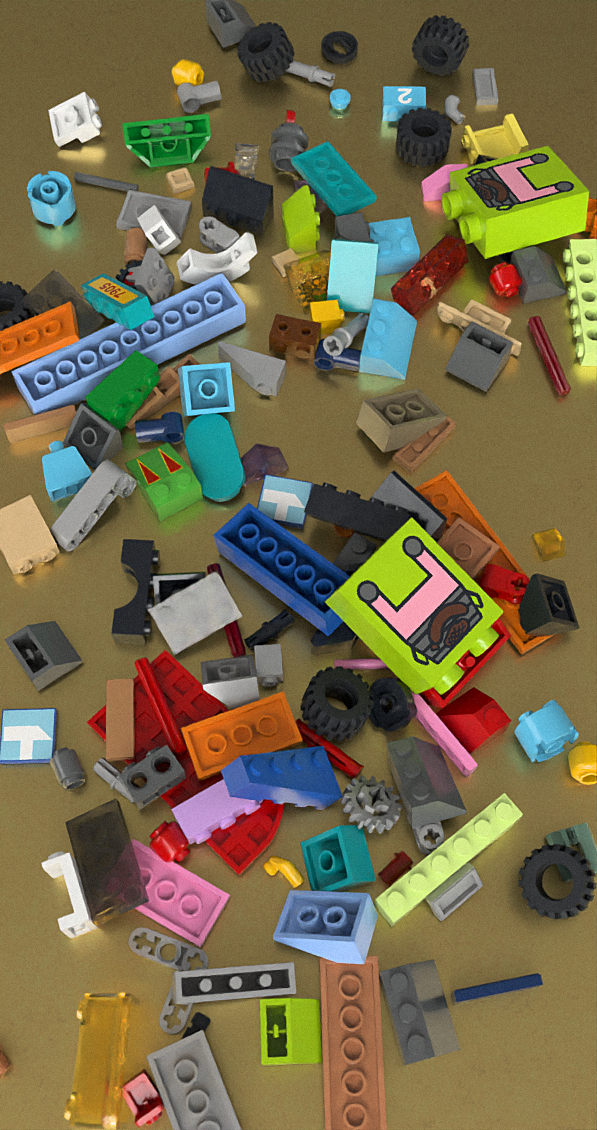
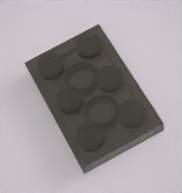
(56, 291)
(195, 612)

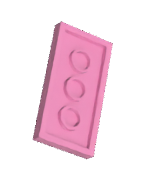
(178, 897)

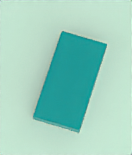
(333, 179)

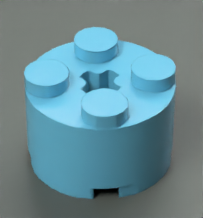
(51, 197)
(545, 731)

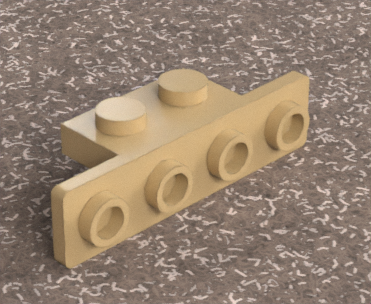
(480, 315)

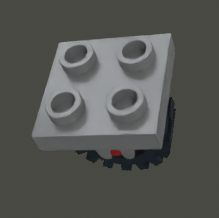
(149, 277)

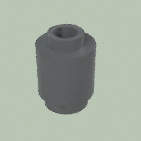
(67, 768)

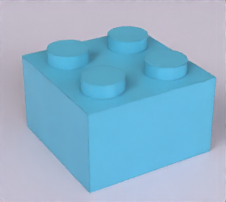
(397, 245)
(206, 389)

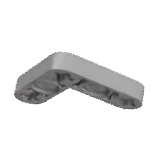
(179, 963)

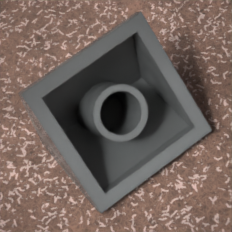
(93, 436)

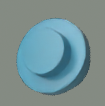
(339, 98)

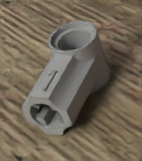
(192, 96)

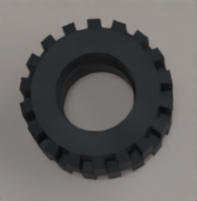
(440, 45)
(265, 52)
(423, 137)
(11, 301)
(348, 689)
(533, 887)

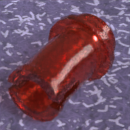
(396, 868)

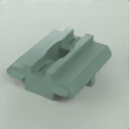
(575, 835)

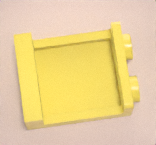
(495, 141)

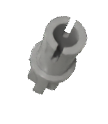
(111, 775)

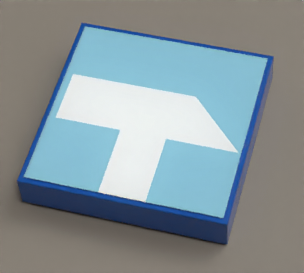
(285, 500)
(28, 735)

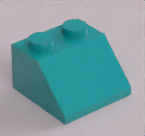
(338, 859)

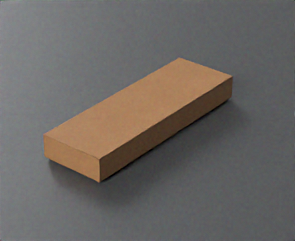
(39, 424)
(416, 452)
(120, 719)

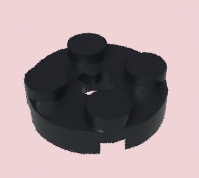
(402, 700)

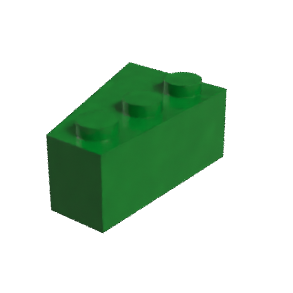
(124, 390)

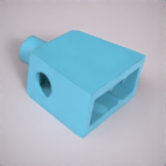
(64, 471)

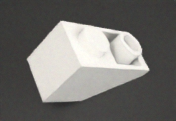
(158, 230)

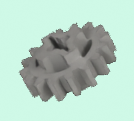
(358, 802)

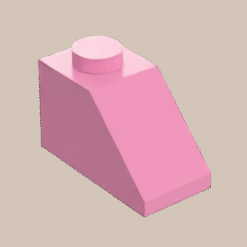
(439, 182)

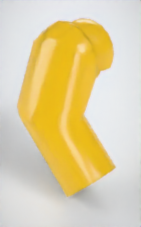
(286, 867)

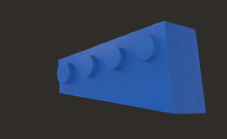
(284, 776)

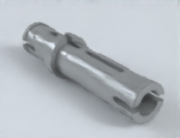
(312, 73)

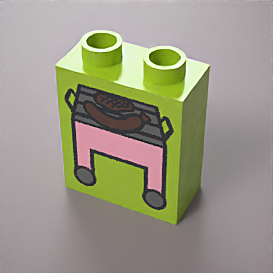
(516, 201)
(417, 610)

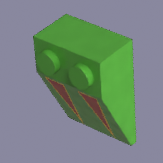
(165, 481)

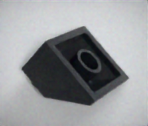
(547, 607)

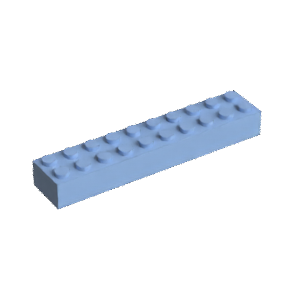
(178, 325)

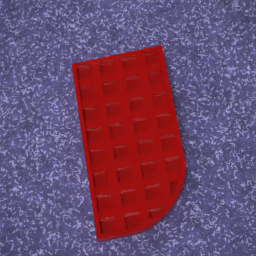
(189, 703)

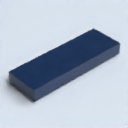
(496, 988)

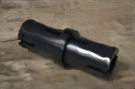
(269, 630)

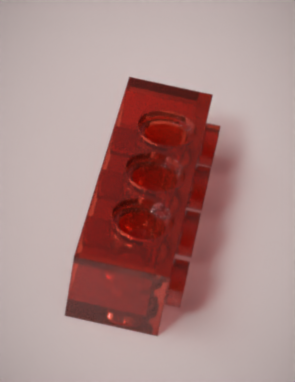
(430, 274)

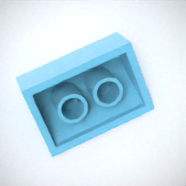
(387, 340)

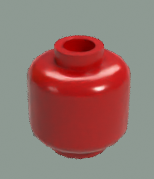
(505, 279)
(169, 842)

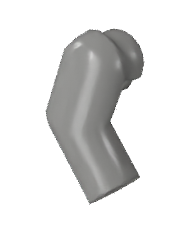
(451, 111)

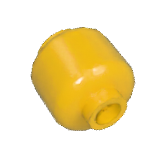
(187, 72)
(583, 762)

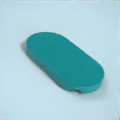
(215, 457)

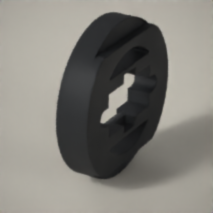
(344, 39)

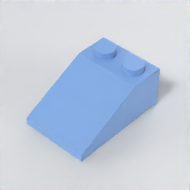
(328, 924)

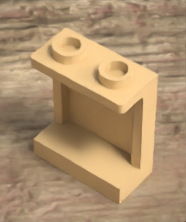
(25, 536)

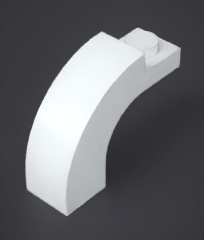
(234, 262)

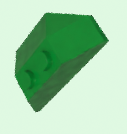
(168, 140)

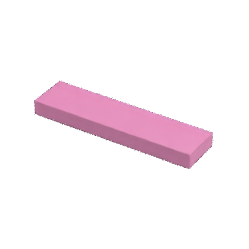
(444, 737)

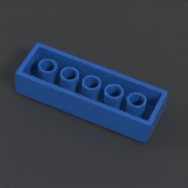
(282, 565)

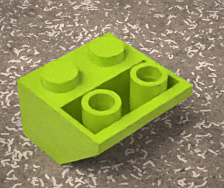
(301, 221)
(290, 1031)

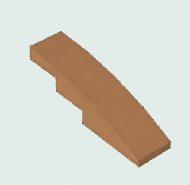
(163, 393)

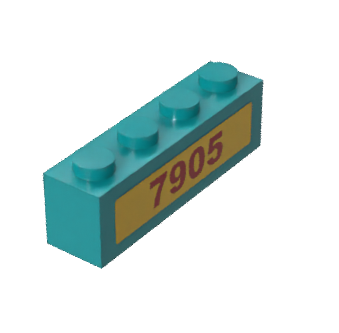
(117, 301)

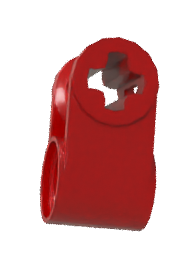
(501, 583)

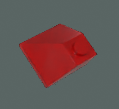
(474, 719)

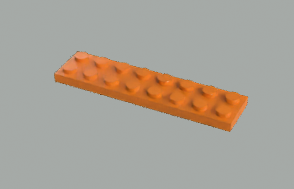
(453, 503)

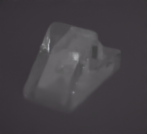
(246, 159)

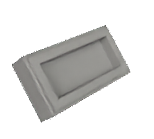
(485, 86)
(454, 891)

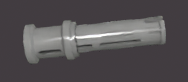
(343, 336)

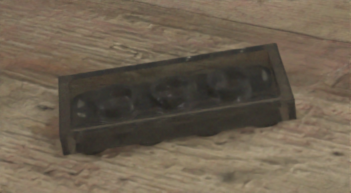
(106, 862)

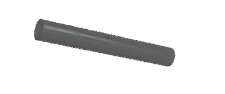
(105, 182)

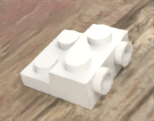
(75, 120)

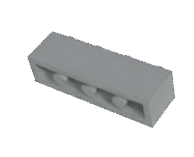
(233, 983)

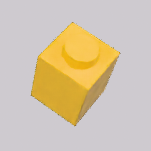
(327, 314)

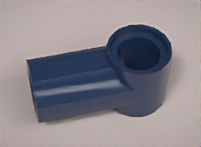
(348, 359)
(166, 428)

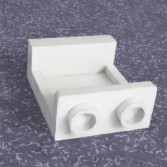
(80, 921)

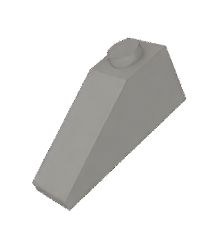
(256, 369)

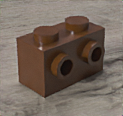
(294, 336)

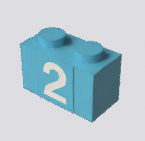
(400, 100)

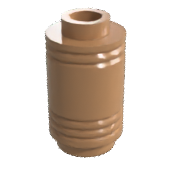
(135, 245)

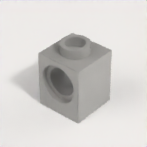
(269, 665)

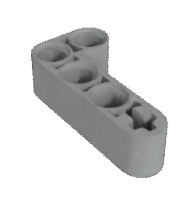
(91, 503)

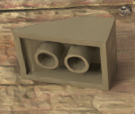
(398, 418)

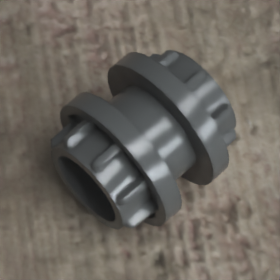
(287, 142)

